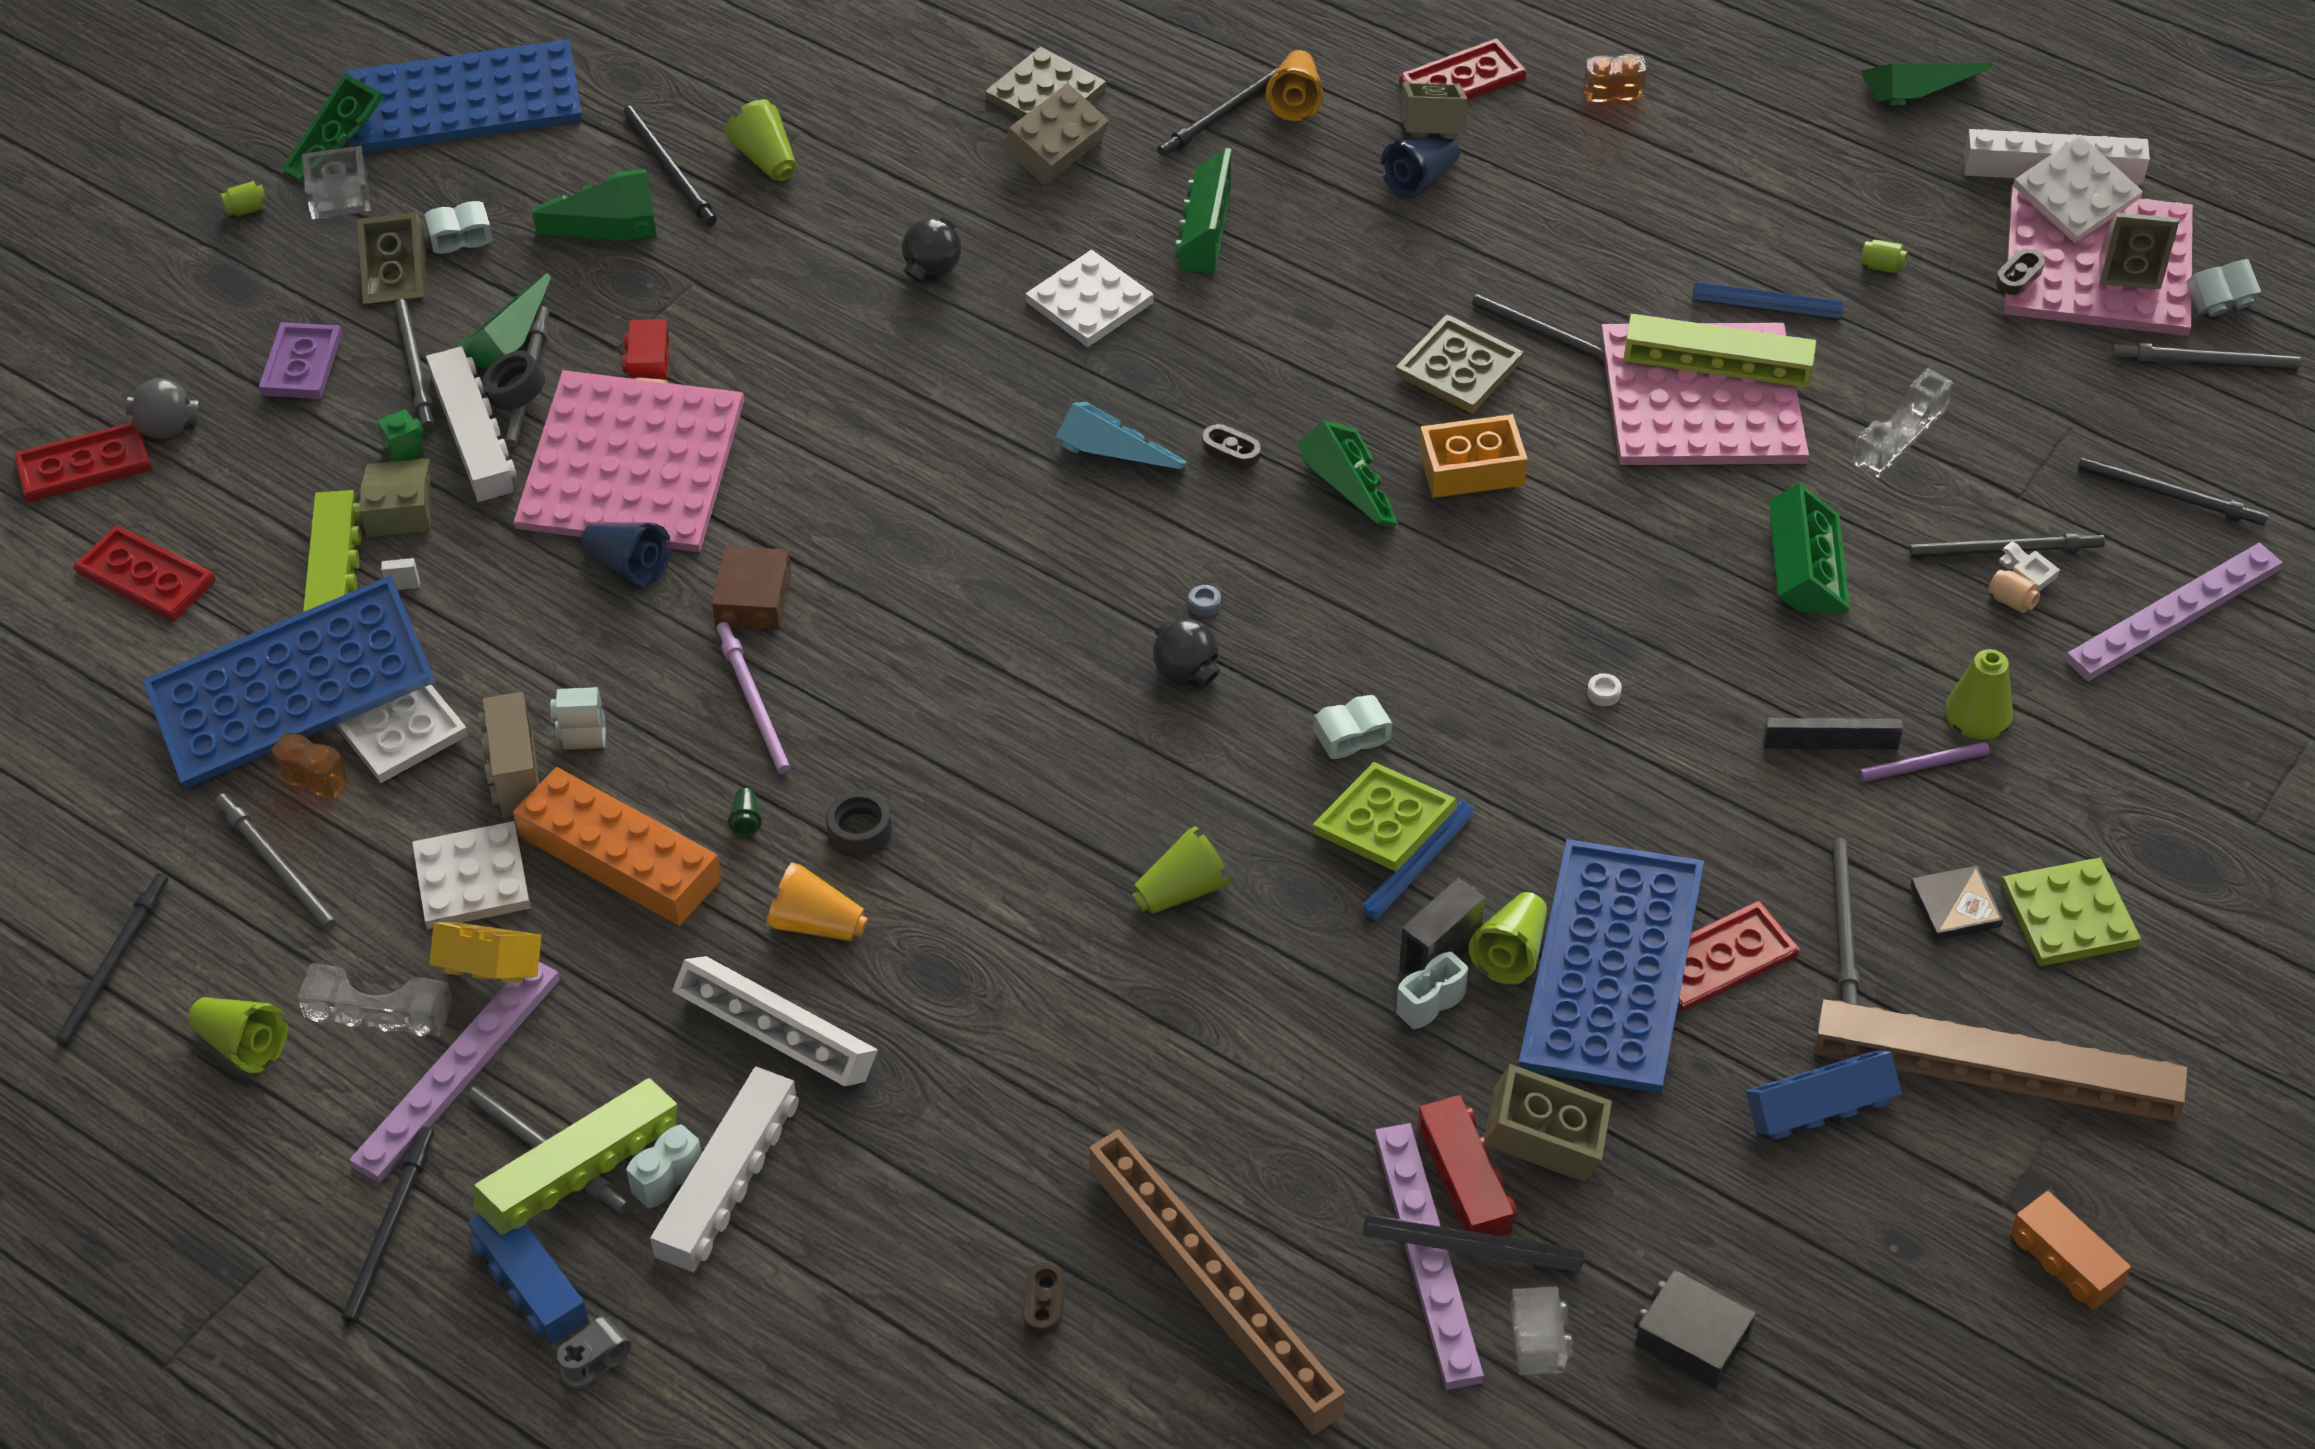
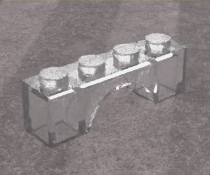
(1922, 406)
(415, 1008)

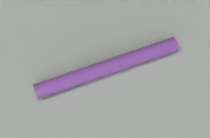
(1923, 762)

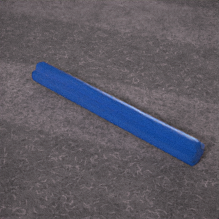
(1767, 300)
(1399, 880)

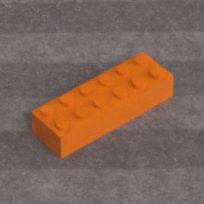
(617, 845)

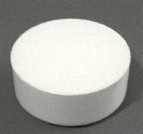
(1604, 689)

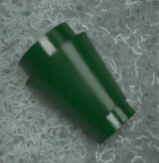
(745, 815)

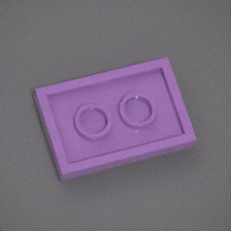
(300, 360)

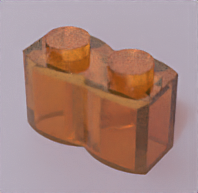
(1614, 78)
(309, 765)

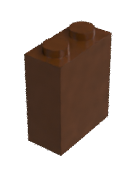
(752, 587)

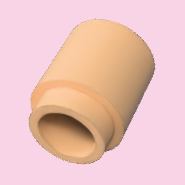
(2014, 590)

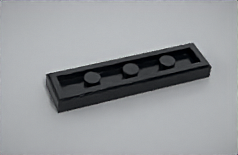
(1832, 733)

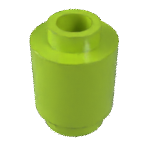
(244, 199)
(1884, 256)

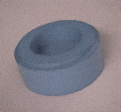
(1204, 600)

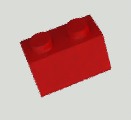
(647, 349)

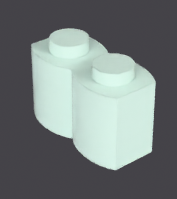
(458, 227)
(2223, 287)
(579, 718)
(1352, 727)
(1432, 990)
(661, 1168)

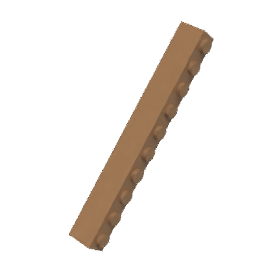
(2004, 1060)
(1217, 1282)

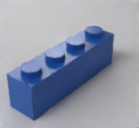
(1824, 1093)
(531, 1279)

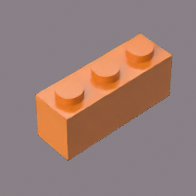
(2070, 1250)

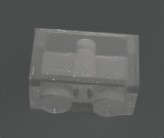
(1539, 1330)

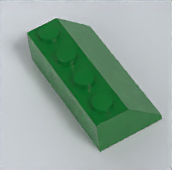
(1205, 215)
(1808, 552)

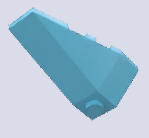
(1098, 433)

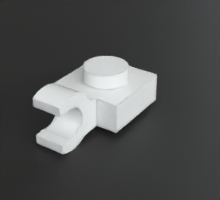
(2032, 566)

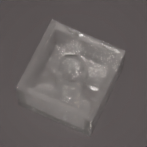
(336, 182)

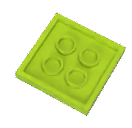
(1384, 816)
(2070, 911)

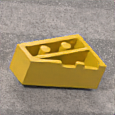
(485, 951)

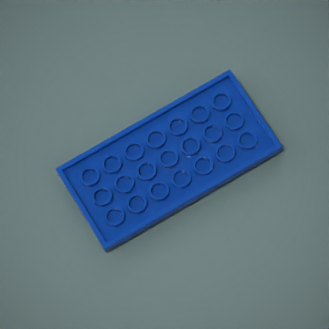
(470, 95)
(288, 680)
(1612, 966)

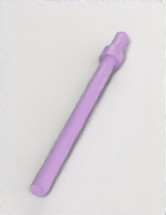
(734, 652)

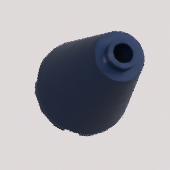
(1417, 163)
(629, 548)

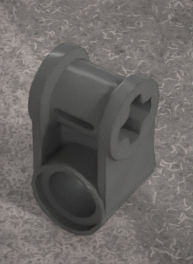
(595, 1350)

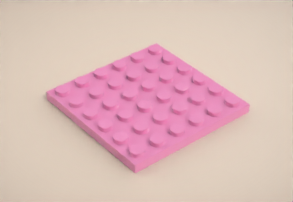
(2070, 277)
(1699, 416)
(630, 456)

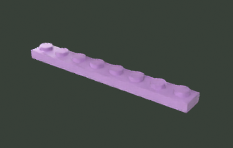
(2173, 612)
(451, 1074)
(1429, 1265)

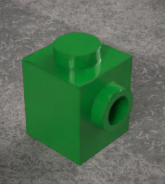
(401, 436)

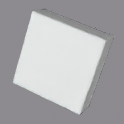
(402, 572)

